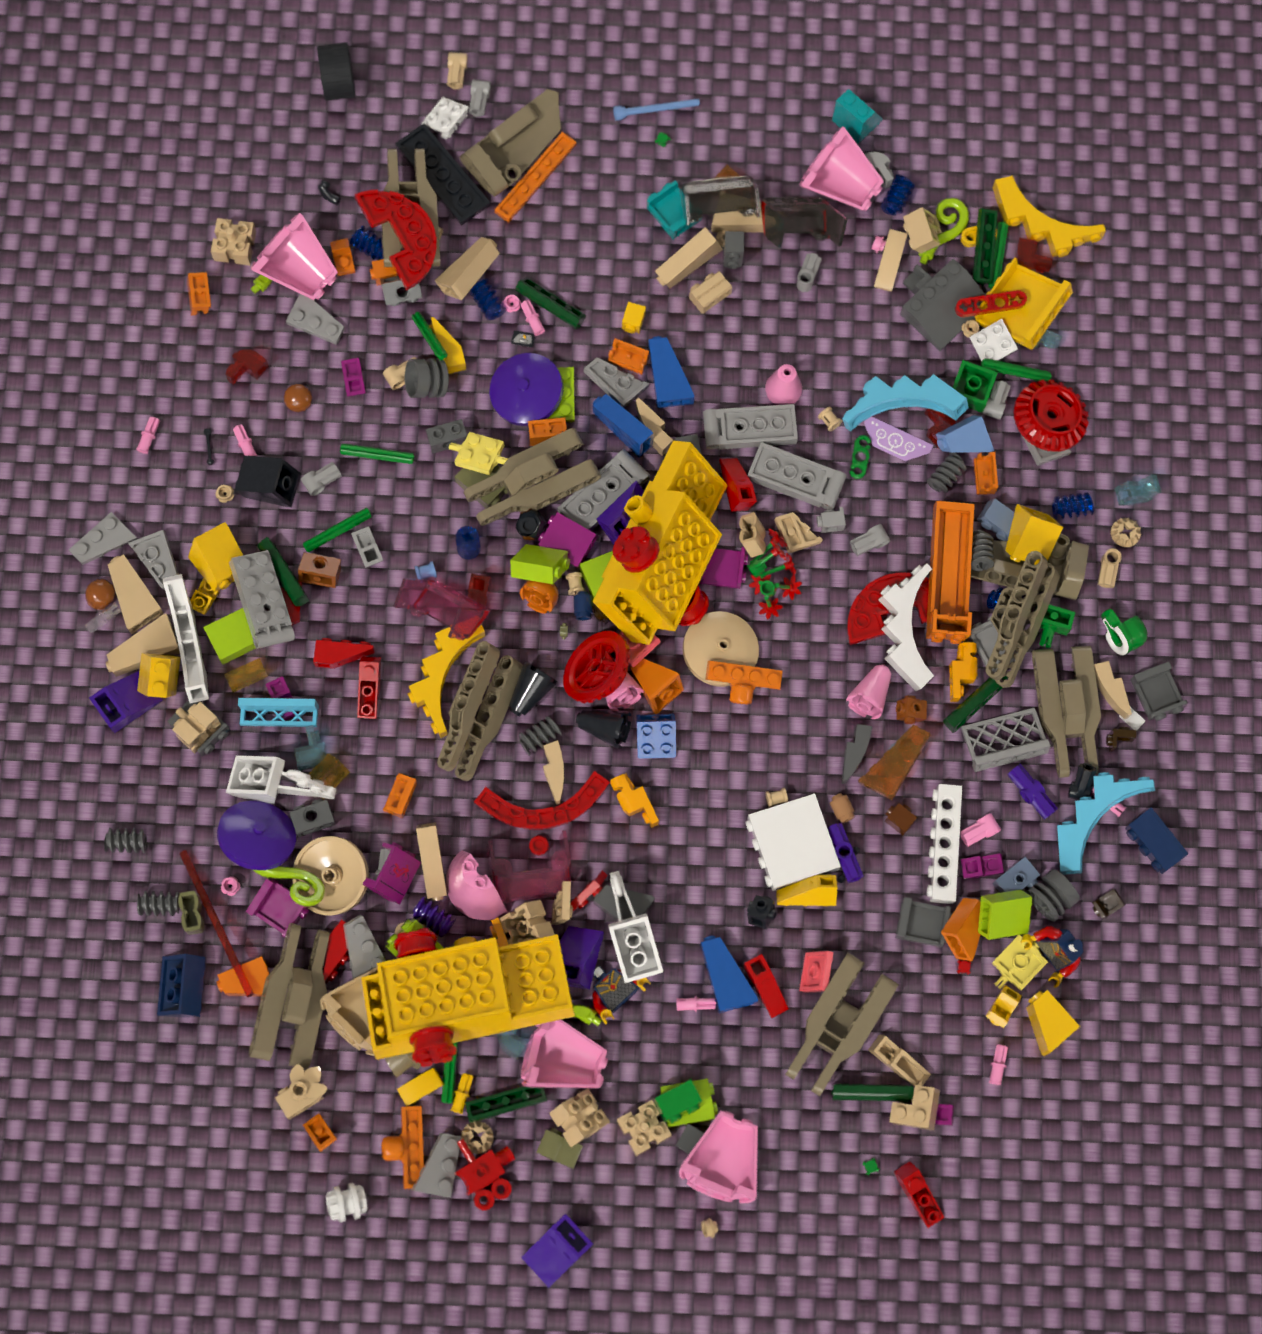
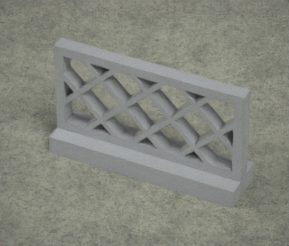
(1006, 755)

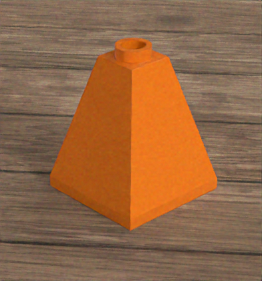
(658, 684)

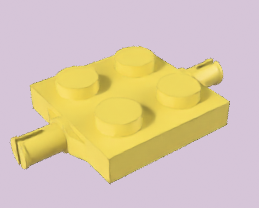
(479, 453)
(1018, 964)

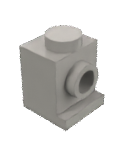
(831, 520)

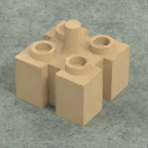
(233, 241)
(196, 726)
(526, 923)
(579, 1117)
(644, 1128)

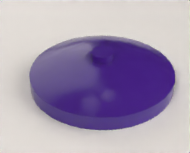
(526, 388)
(256, 835)

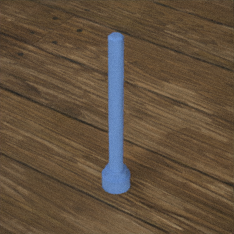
(622, 112)

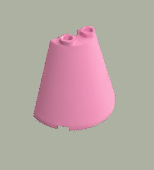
(843, 173)
(297, 260)
(470, 892)
(562, 1058)
(724, 1160)

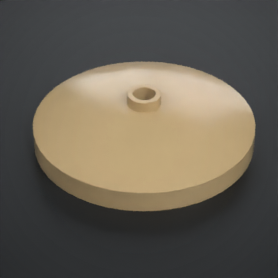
(716, 629)
(350, 869)

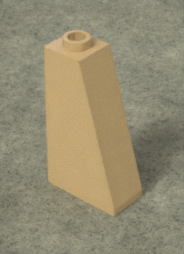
(736, 222)
(688, 258)
(468, 268)
(133, 596)
(153, 639)
(431, 861)

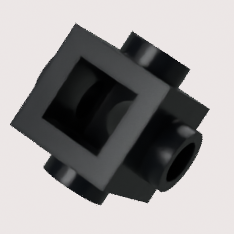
(761, 911)

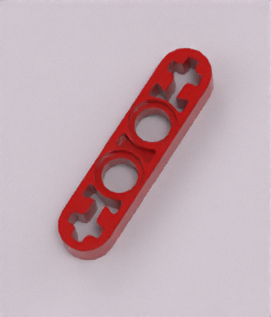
(990, 302)

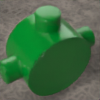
(662, 139)
(870, 1166)

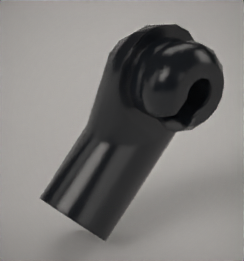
(327, 195)

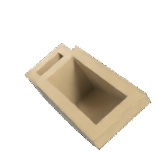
(890, 260)
(651, 420)
(1112, 689)
(554, 770)
(899, 1061)

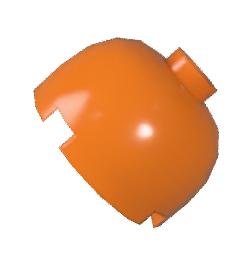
(541, 596)

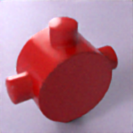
(963, 967)

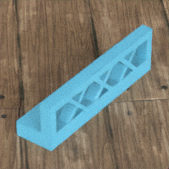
(278, 705)

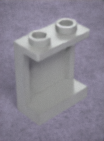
(985, 637)

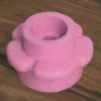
(878, 244)
(512, 299)
(225, 886)

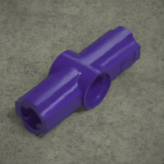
(1032, 791)
(848, 863)

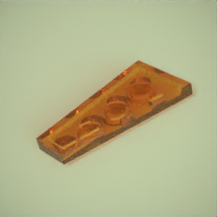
(892, 769)

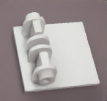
(446, 117)
(994, 342)

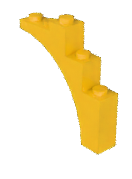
(1038, 226)
(429, 690)

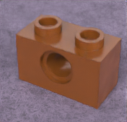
(319, 570)

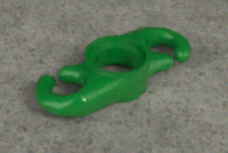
(860, 449)

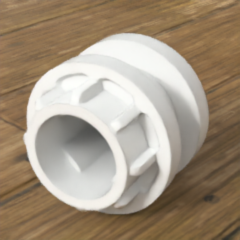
(346, 1202)

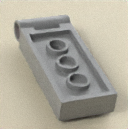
(765, 424)
(786, 473)
(593, 500)
(259, 589)

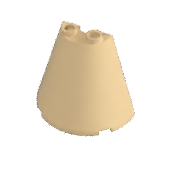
(348, 1012)

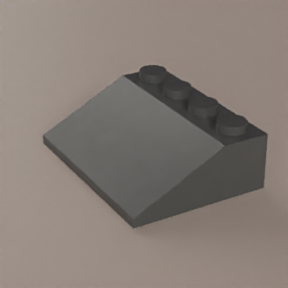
(933, 306)

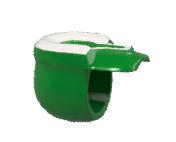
(1124, 636)

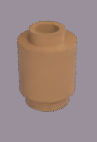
(842, 808)

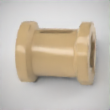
(829, 419)
(575, 583)
(776, 797)

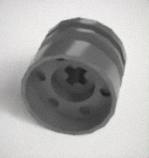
(426, 378)
(1053, 895)

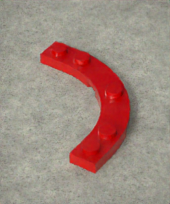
(547, 817)

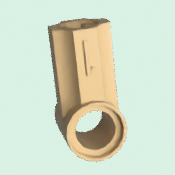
(457, 65)
(395, 375)
(1108, 569)

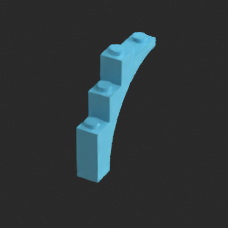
(905, 393)
(1108, 793)

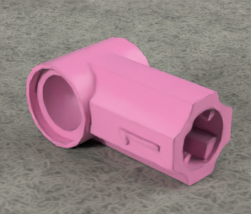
(983, 828)

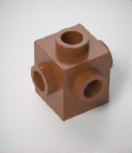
(911, 710)

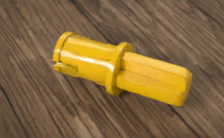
(462, 1093)

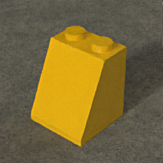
(1031, 532)
(212, 555)
(158, 675)
(1049, 1021)

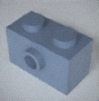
(997, 518)
(1018, 877)

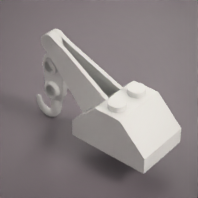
(260, 777)
(633, 939)

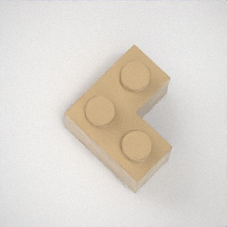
(922, 230)
(921, 1112)

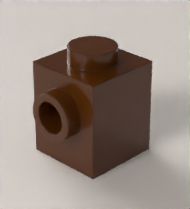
(900, 818)

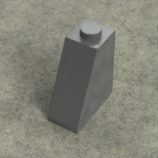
(606, 901)

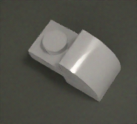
(881, 165)
(367, 547)

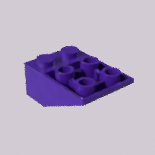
(614, 518)
(122, 703)
(580, 954)
(557, 1250)

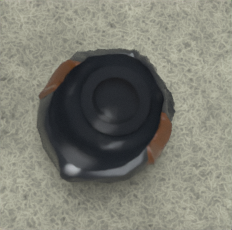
(530, 524)

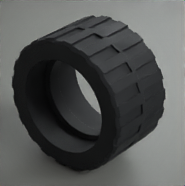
(336, 71)

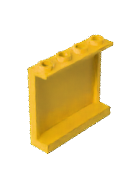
(1043, 303)

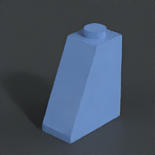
(965, 436)

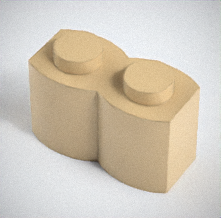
(752, 534)

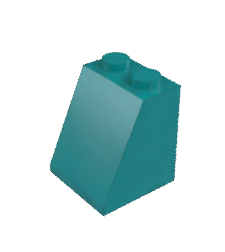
(855, 116)

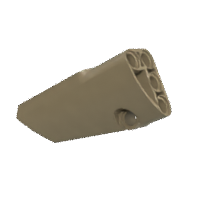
(514, 143)
(1066, 557)

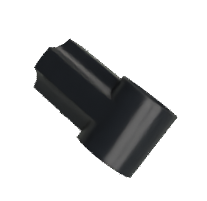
(1081, 785)

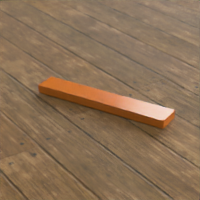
(535, 177)

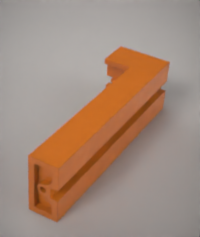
(951, 572)

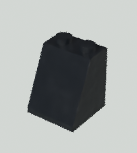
(268, 480)

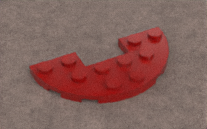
(411, 227)
(867, 611)

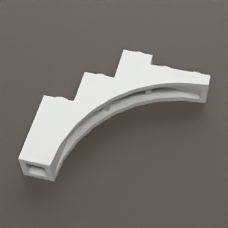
(898, 627)
(187, 637)

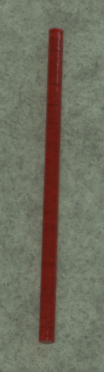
(216, 923)

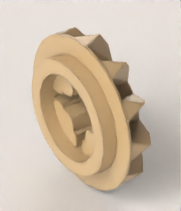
(1122, 539)
(487, 1138)

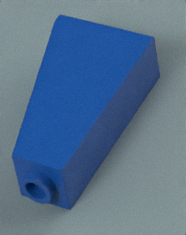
(668, 377)
(623, 425)
(725, 976)

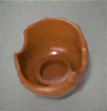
(297, 398)
(99, 594)

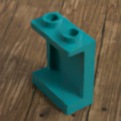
(668, 210)

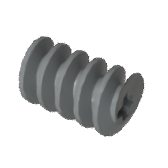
(947, 472)
(982, 551)
(538, 735)
(125, 840)
(158, 904)

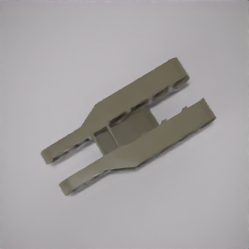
(418, 192)
(531, 468)
(1010, 626)
(1078, 703)
(466, 704)
(301, 1002)
(837, 1025)

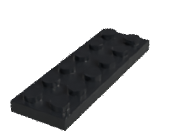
(444, 175)

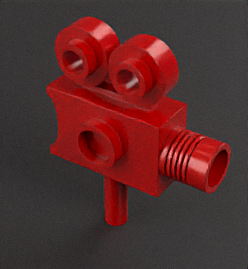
(484, 1171)

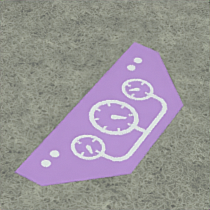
(895, 440)

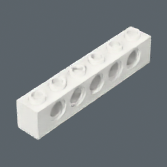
(952, 795)

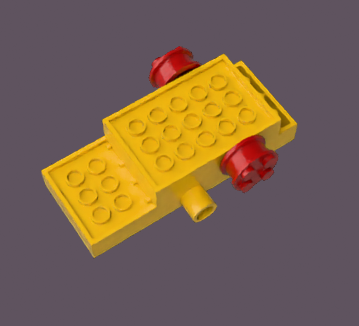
(664, 549)
(461, 993)

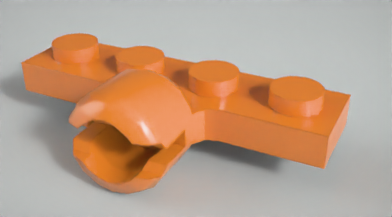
(743, 679)
(407, 1146)

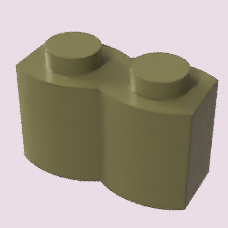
(191, 918)
(557, 1148)

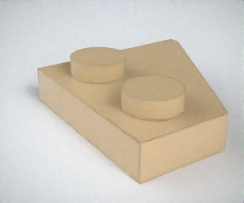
(795, 533)
(561, 906)

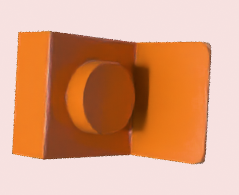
(342, 257)
(319, 1132)

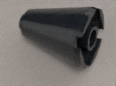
(530, 689)
(606, 725)

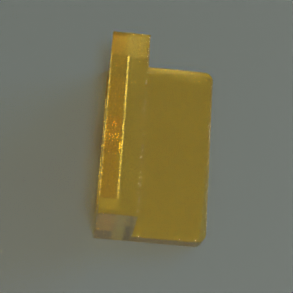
(246, 675)
(329, 771)

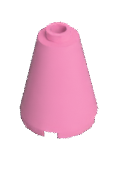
(784, 386)
(871, 693)
(625, 695)

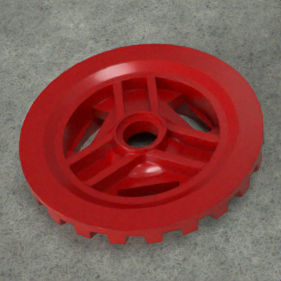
(1039, 428)
(579, 676)

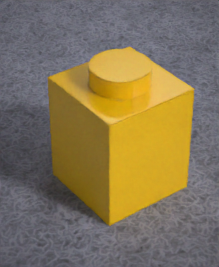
(633, 318)

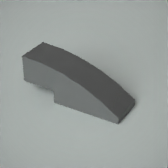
(855, 751)

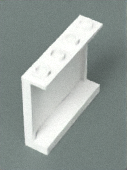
(792, 842)

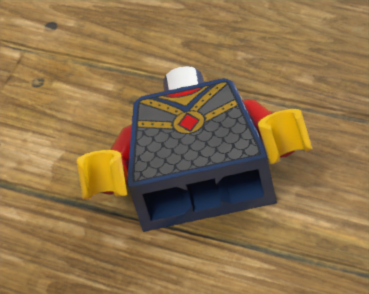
(1059, 948)
(612, 991)

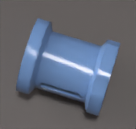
(425, 571)

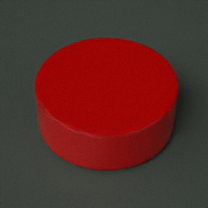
(539, 845)

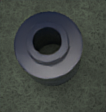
(583, 606)

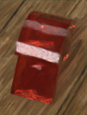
(1027, 258)
(246, 361)
(940, 422)
(479, 588)

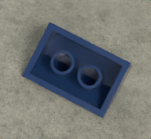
(1156, 841)
(181, 986)

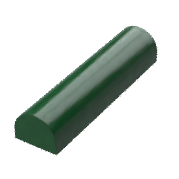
(985, 246)
(550, 302)
(284, 573)
(972, 704)
(872, 1092)
(504, 1102)

